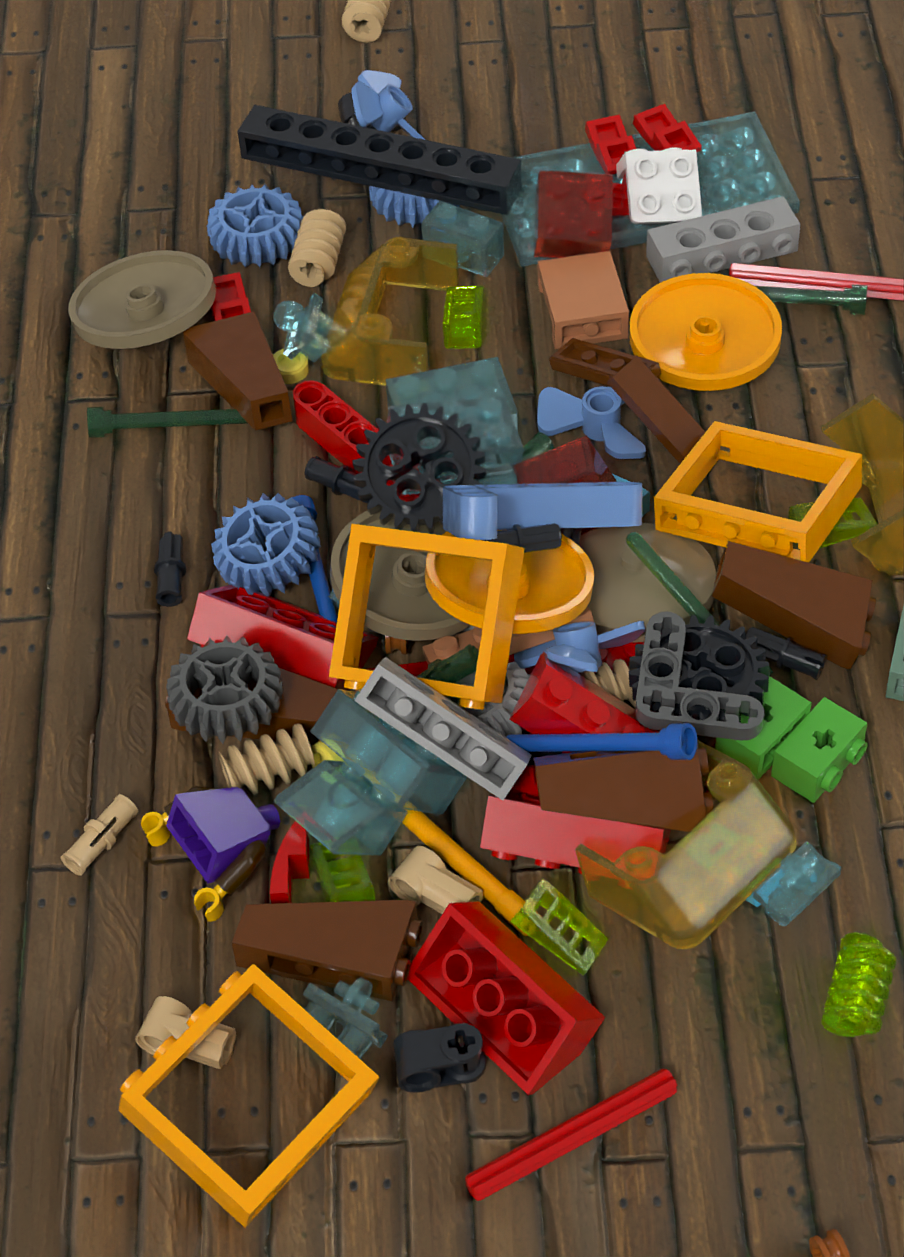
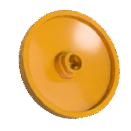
(706, 331)
(551, 590)

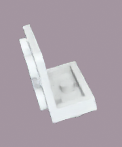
(661, 185)

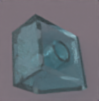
(342, 809)

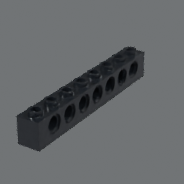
(381, 159)

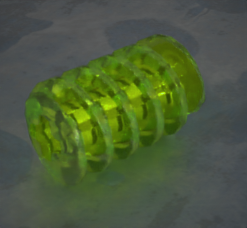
(859, 986)

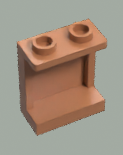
(584, 298)

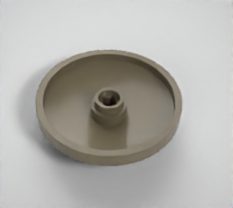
(142, 299)
(628, 590)
(398, 591)

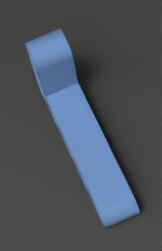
(483, 509)

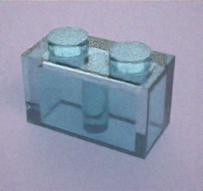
(477, 236)

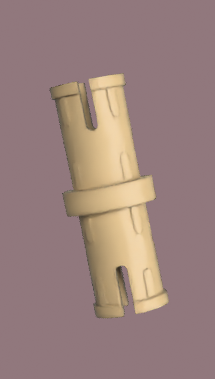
(81, 853)

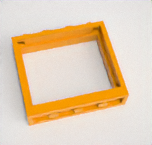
(721, 522)
(498, 614)
(191, 1159)

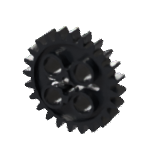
(403, 438)
(712, 662)

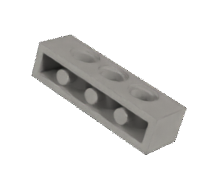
(723, 238)
(443, 728)

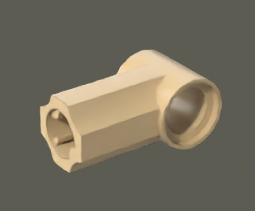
(426, 880)
(169, 1018)

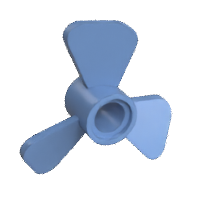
(381, 102)
(597, 414)
(579, 645)

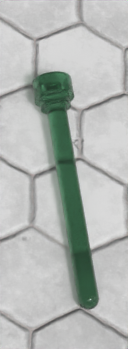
(851, 298)
(103, 421)
(669, 579)

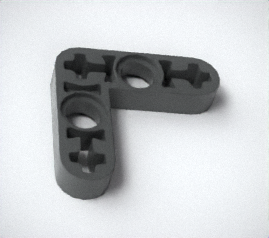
(667, 690)

